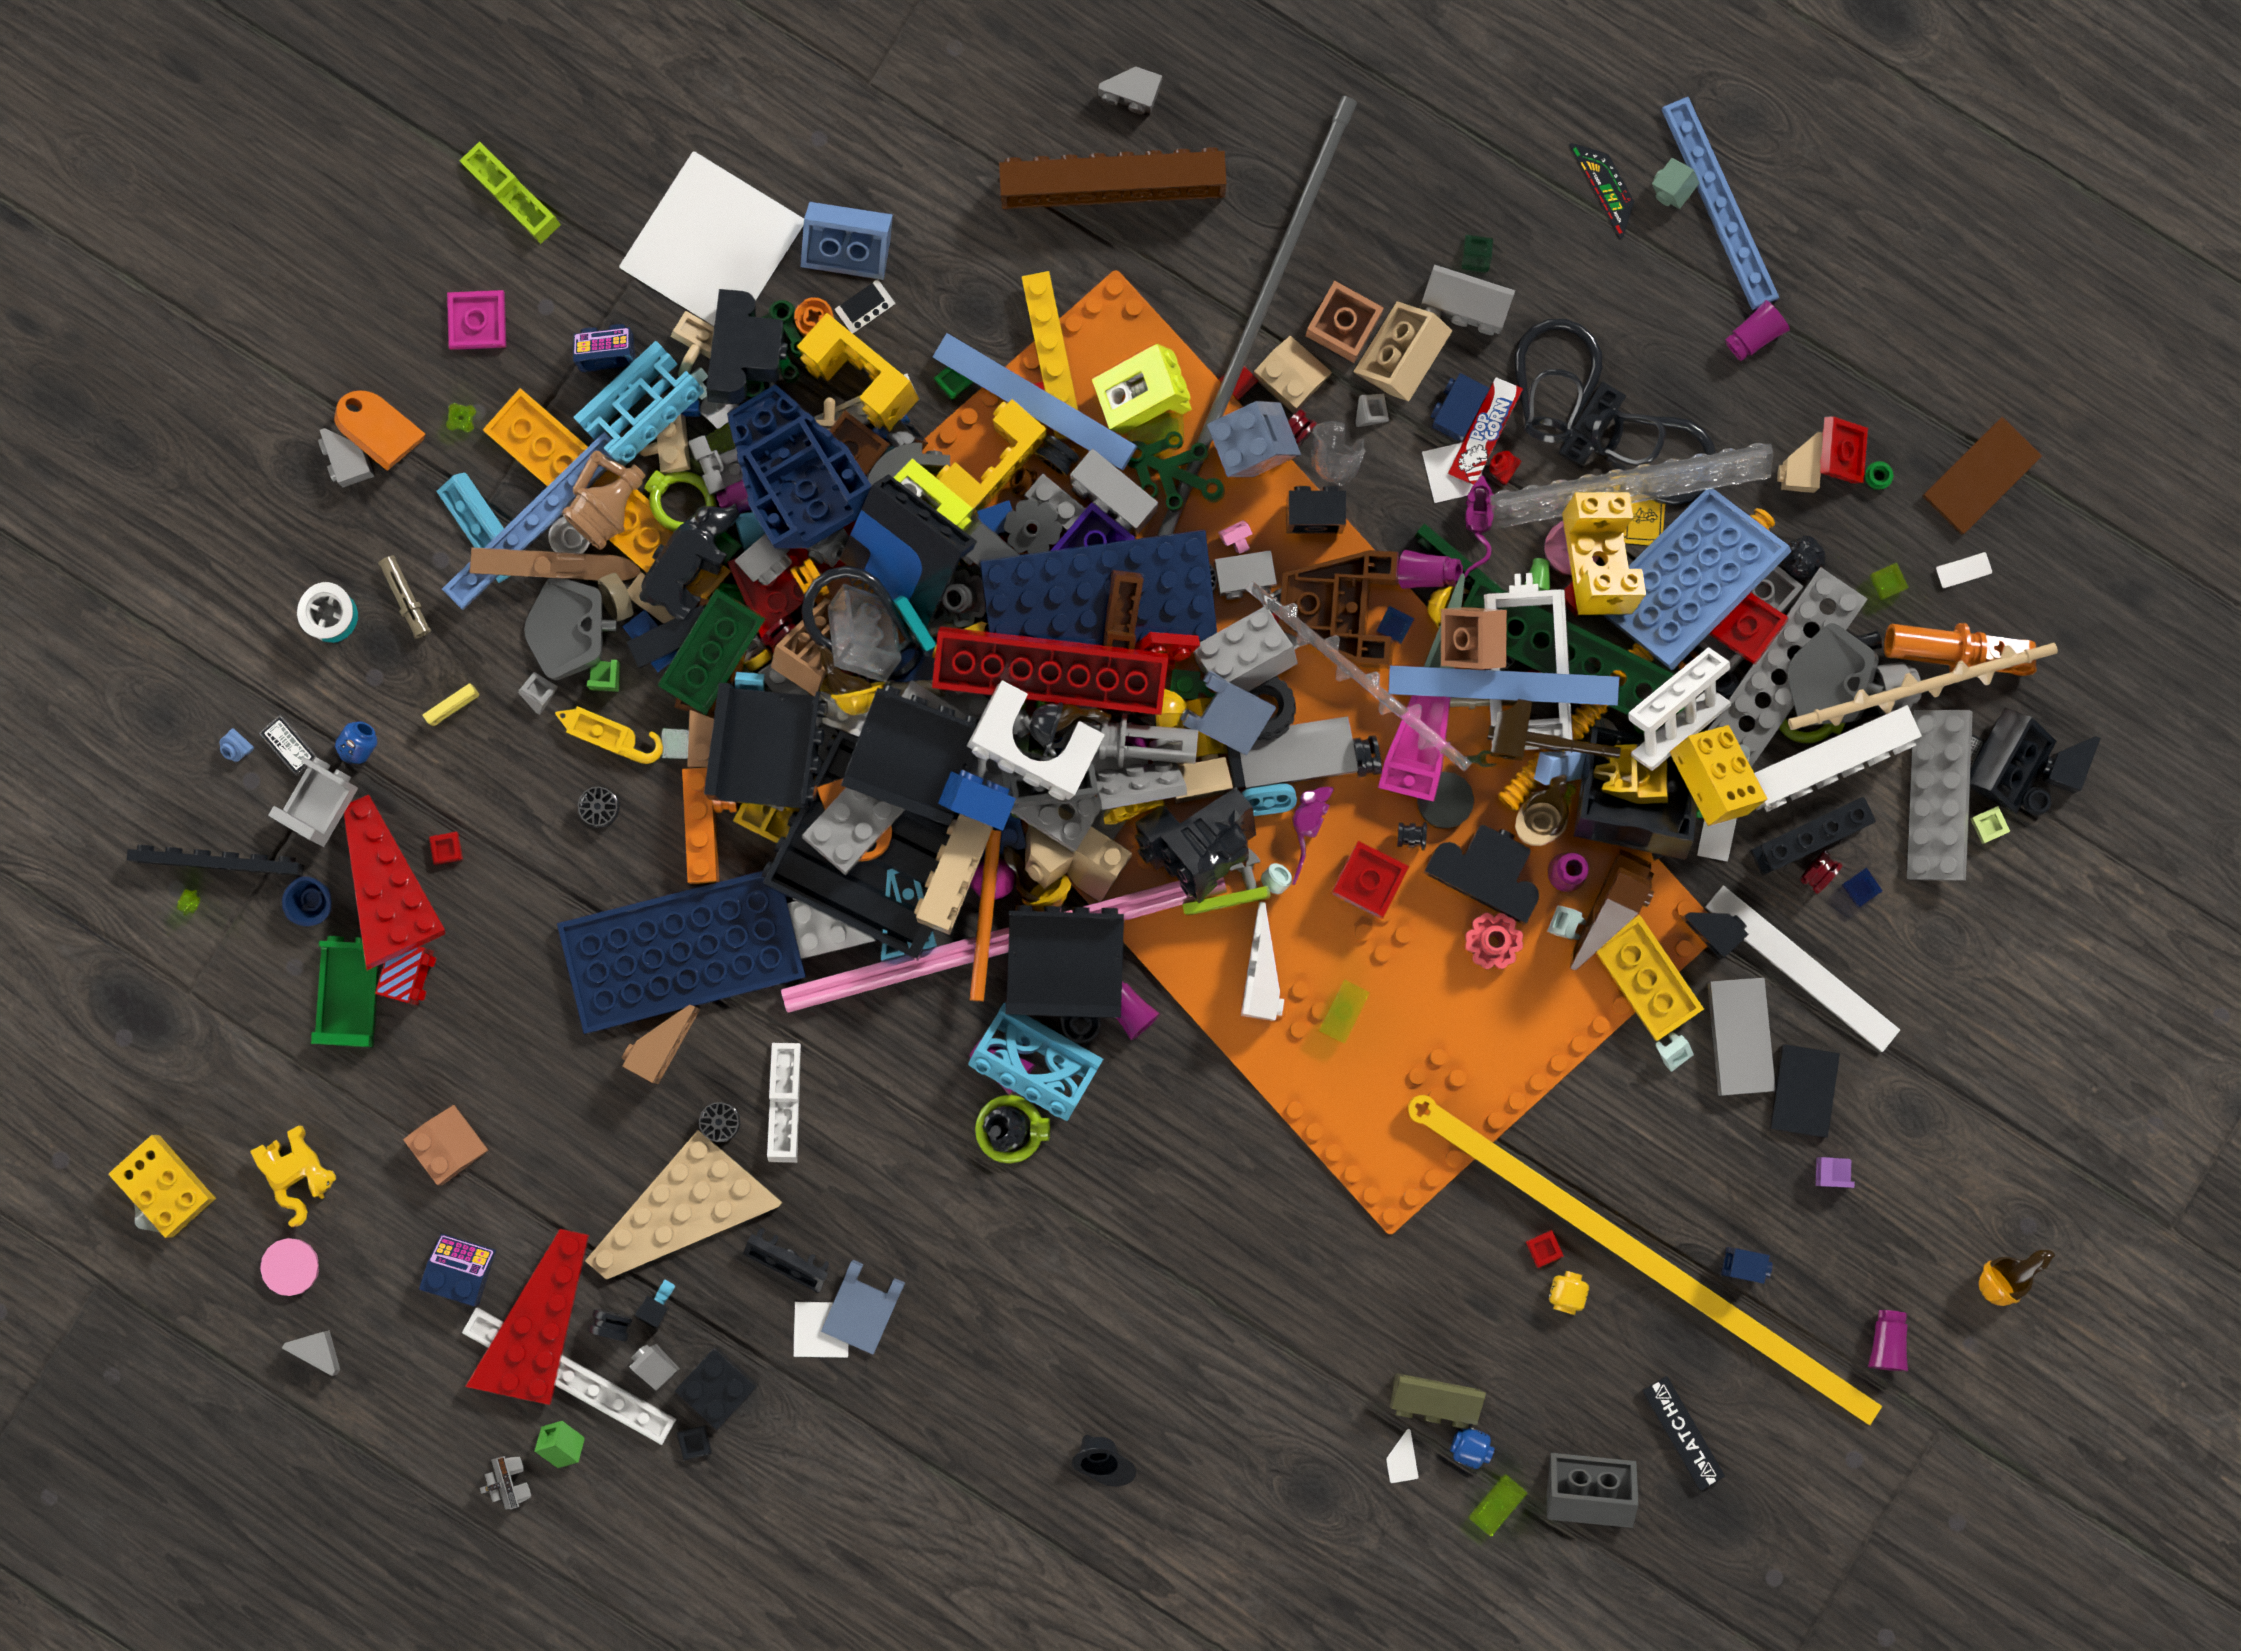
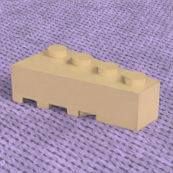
(954, 873)

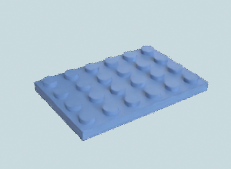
(1698, 576)

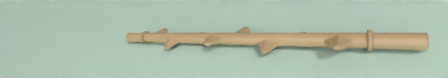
(1934, 685)

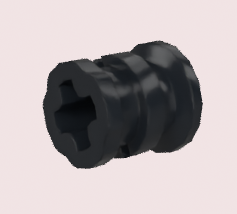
(1412, 835)

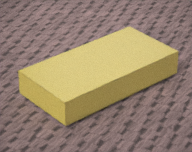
(451, 705)

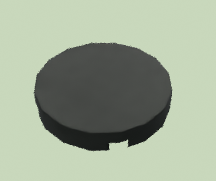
(1452, 802)

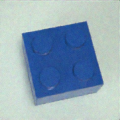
(981, 802)

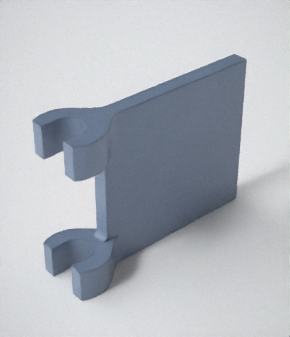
(1231, 716)
(861, 1311)

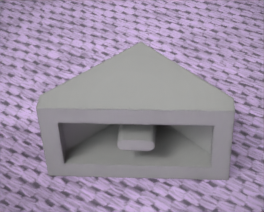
(317, 1351)

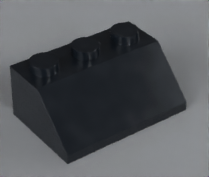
(2011, 759)

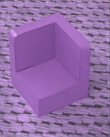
(1833, 1172)

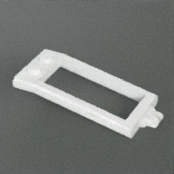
(1528, 596)

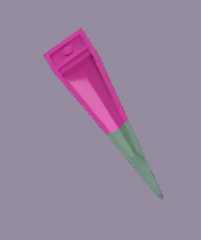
(1406, 766)

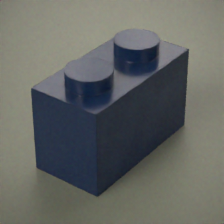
(1460, 406)
(1746, 1265)

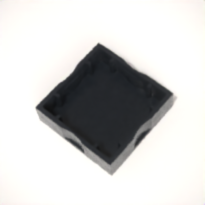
(1645, 827)

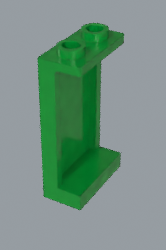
(345, 995)

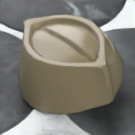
(615, 597)

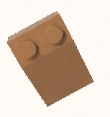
(656, 1049)

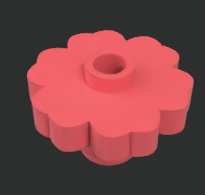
(1508, 941)

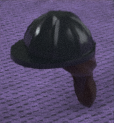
(1055, 720)

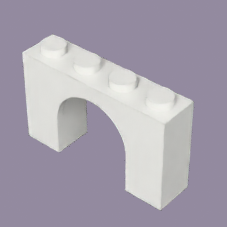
(995, 741)

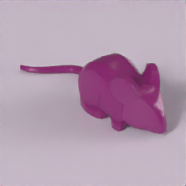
(1479, 516)
(1309, 818)

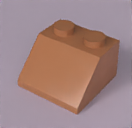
(445, 1145)

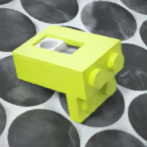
(1151, 388)
(935, 494)

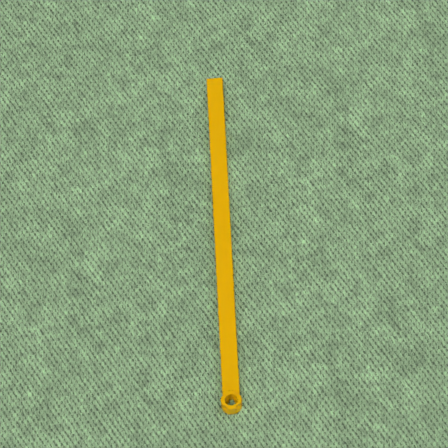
(1645, 1259)

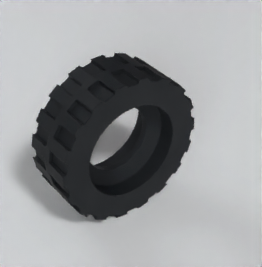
(1286, 711)

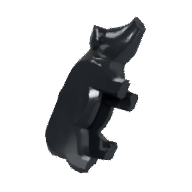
(684, 556)

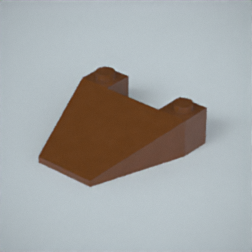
(1336, 600)
(1618, 902)

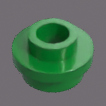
(1881, 467)

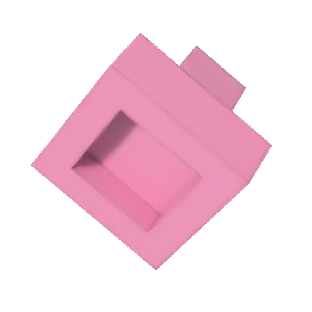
(1236, 535)

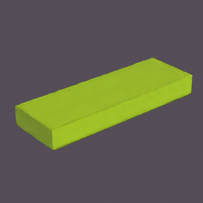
(1227, 900)

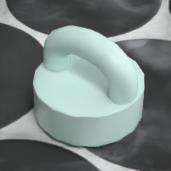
(1276, 878)

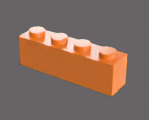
(699, 829)

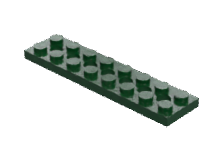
(1585, 645)

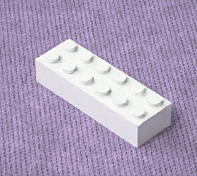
(1838, 755)

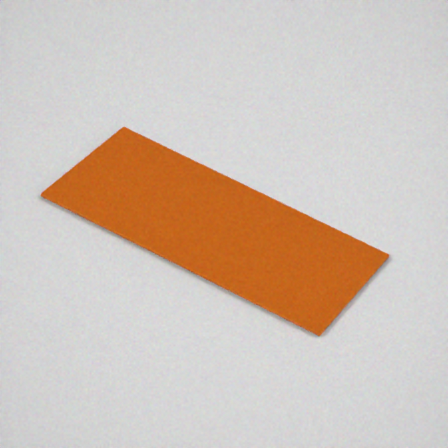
(1433, 1018)

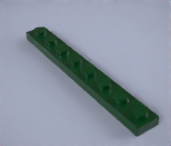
(1430, 540)

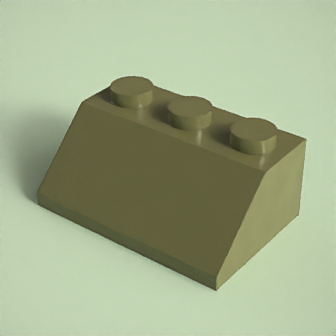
(1436, 1400)

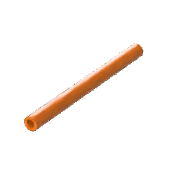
(985, 917)

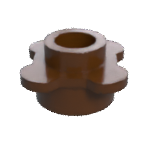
(1022, 481)

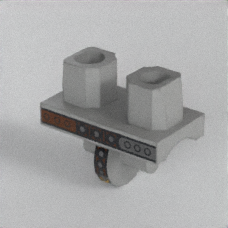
(510, 1494)

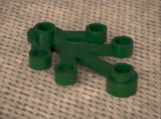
(793, 335)
(1170, 469)

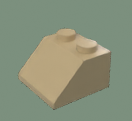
(1291, 374)
(1205, 778)

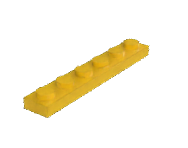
(1049, 339)

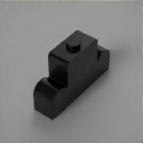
(742, 348)
(1487, 872)

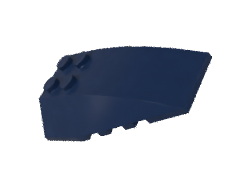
(795, 471)

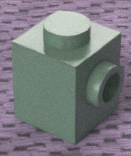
(1675, 183)

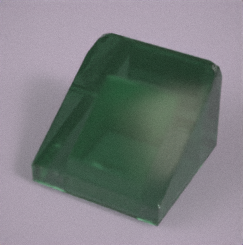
(1477, 253)
(675, 743)

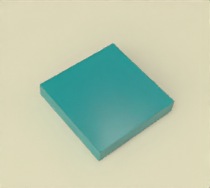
(914, 623)

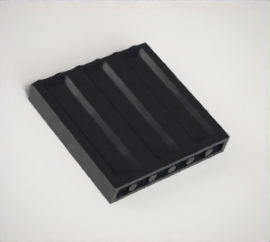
(860, 895)

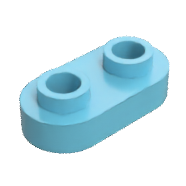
(1271, 798)

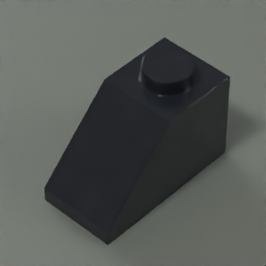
(2070, 767)
(1717, 930)

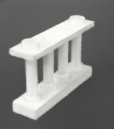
(1670, 698)

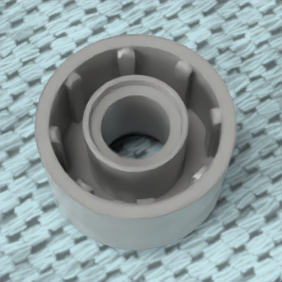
(764, 561)
(1891, 677)

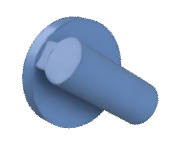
(234, 746)

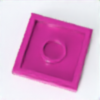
(476, 319)

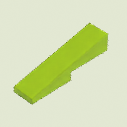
(510, 192)

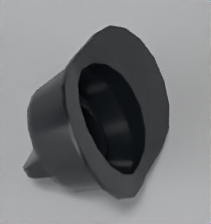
(1102, 1462)

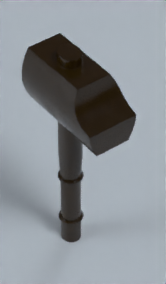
(1512, 735)

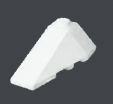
(1262, 985)

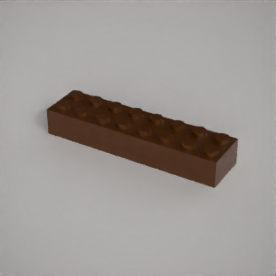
(1113, 178)

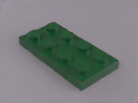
(711, 651)

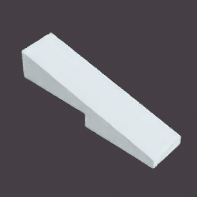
(784, 1102)

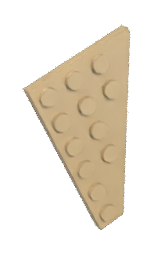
(687, 1202)

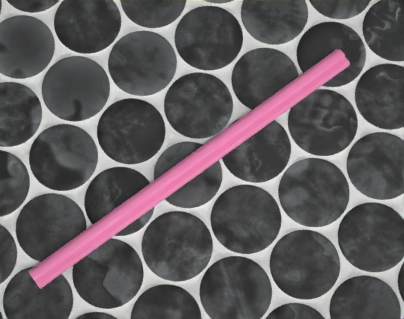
(963, 951)

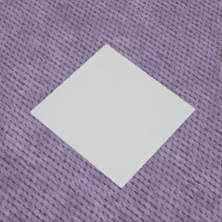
(710, 238)

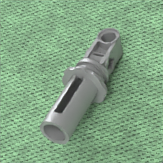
(1114, 742)

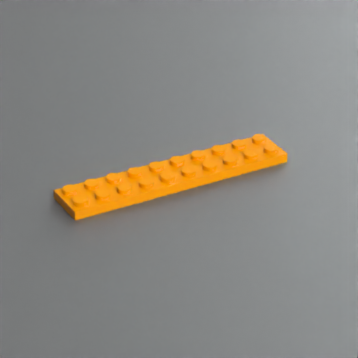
(549, 448)

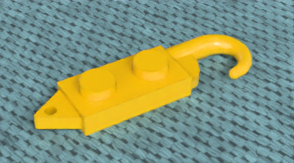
(607, 734)

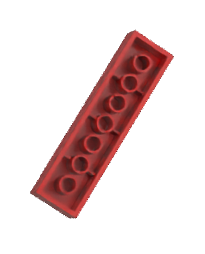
(1051, 670)

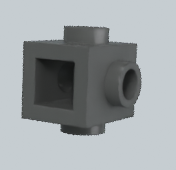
(829, 549)

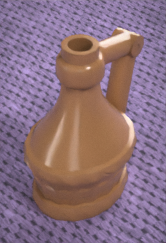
(600, 511)

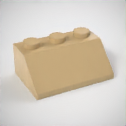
(1403, 350)

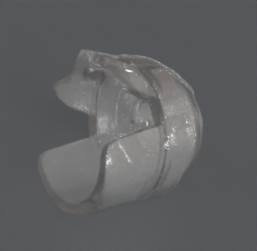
(1330, 455)

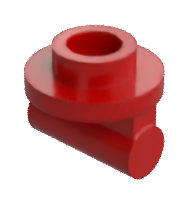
(1504, 466)

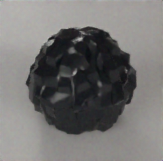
(1804, 558)
(1005, 1128)

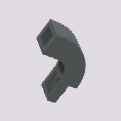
(898, 457)

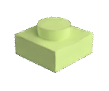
(1990, 825)

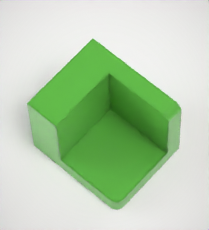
(605, 676)
(559, 1444)

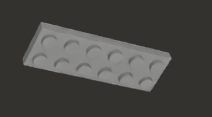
(1940, 796)

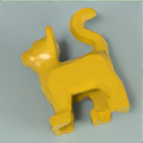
(287, 1170)

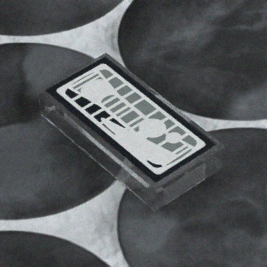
(287, 744)

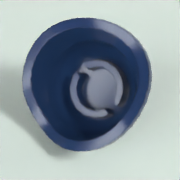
(306, 901)

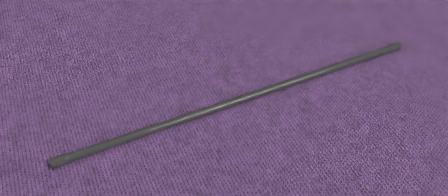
(1340, 121)

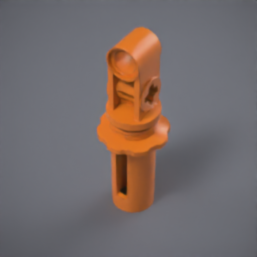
(1951, 647)

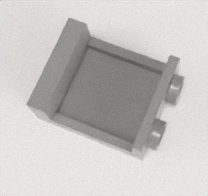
(316, 802)

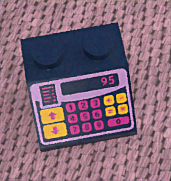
(604, 348)
(458, 1270)

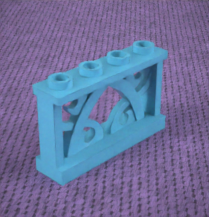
(1037, 1037)

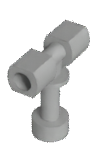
(711, 463)

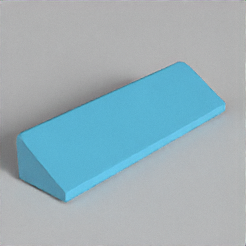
(471, 512)

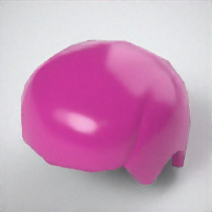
(1004, 882)

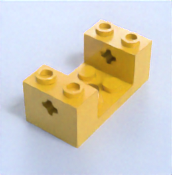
(831, 345)
(1017, 429)
(1595, 528)

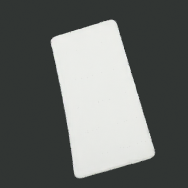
(1964, 570)

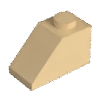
(1802, 468)
(1045, 857)

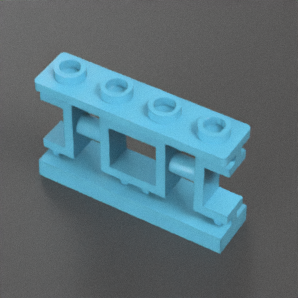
(629, 389)

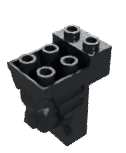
(1202, 845)

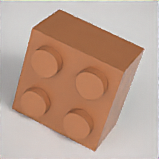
(1344, 321)
(1473, 638)

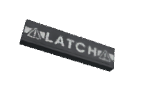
(1683, 1433)

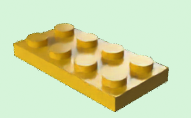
(1648, 979)

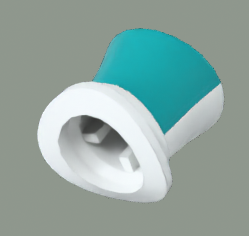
(327, 612)

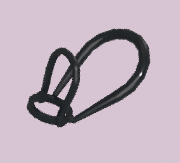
(1583, 393)
(1660, 422)
(883, 595)

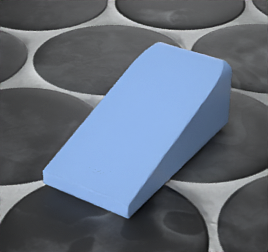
(1559, 763)

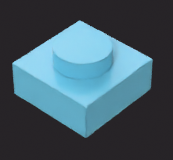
(750, 681)

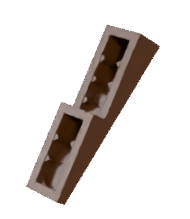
(1123, 609)

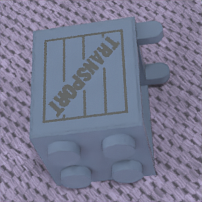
(1254, 439)

